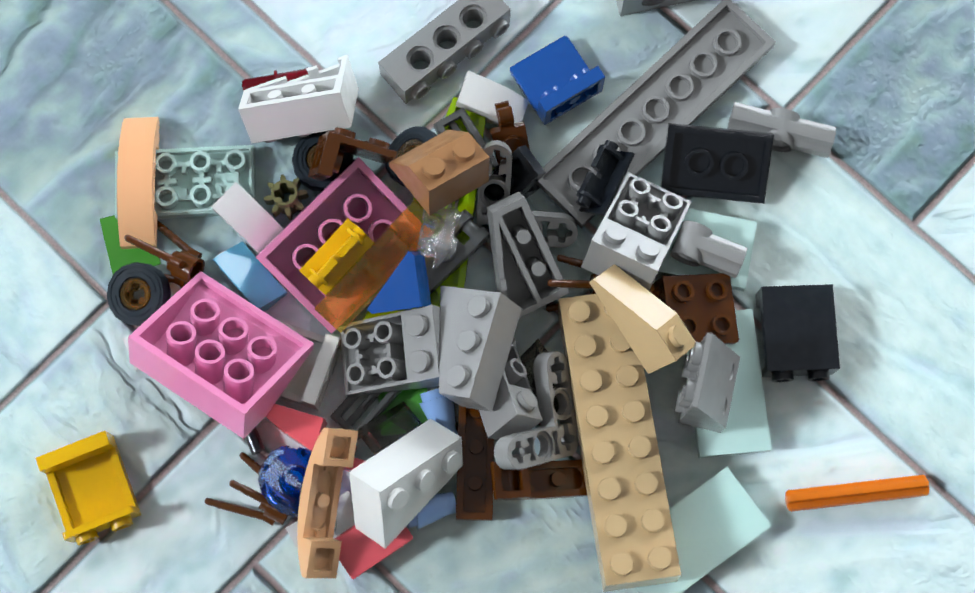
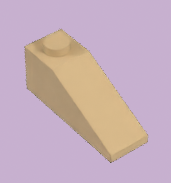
(644, 320)

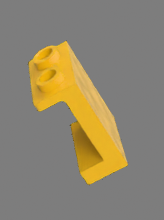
(90, 487)

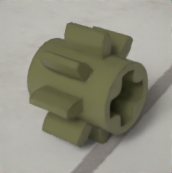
(277, 195)

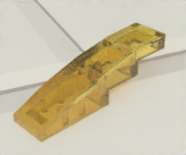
(372, 270)

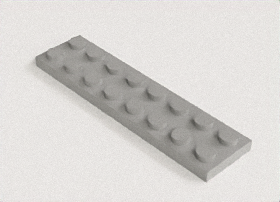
(670, 91)

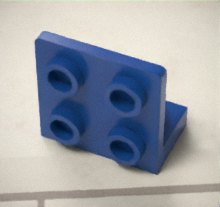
(557, 79)

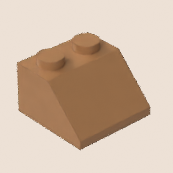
(443, 169)

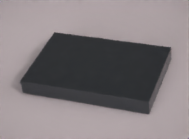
(716, 163)

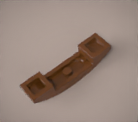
(541, 481)

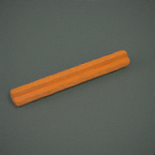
(857, 493)

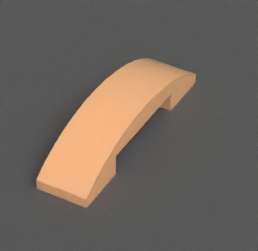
(137, 180)
(319, 502)

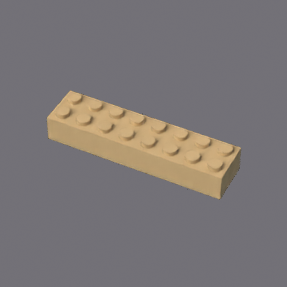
(617, 449)

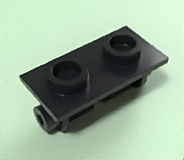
(600, 189)

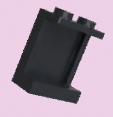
(798, 332)

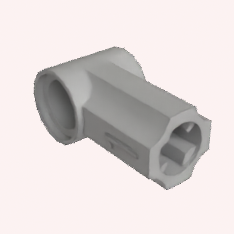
(698, 246)

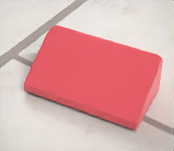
(361, 553)

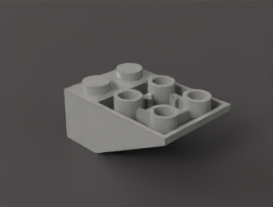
(637, 230)
(392, 352)
(709, 386)

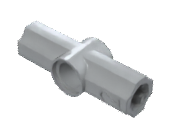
(788, 129)

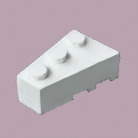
(301, 105)

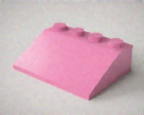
(351, 195)
(219, 353)

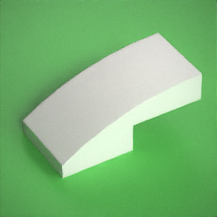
(481, 94)
(247, 217)

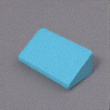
(250, 276)

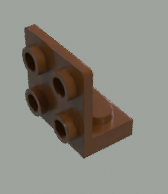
(329, 158)
(702, 304)

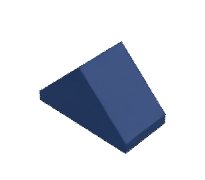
(405, 287)

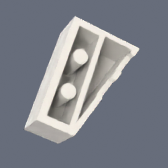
(403, 479)

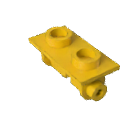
(336, 256)

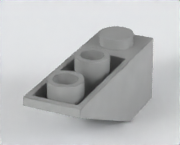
(515, 403)

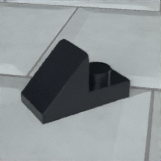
(524, 175)

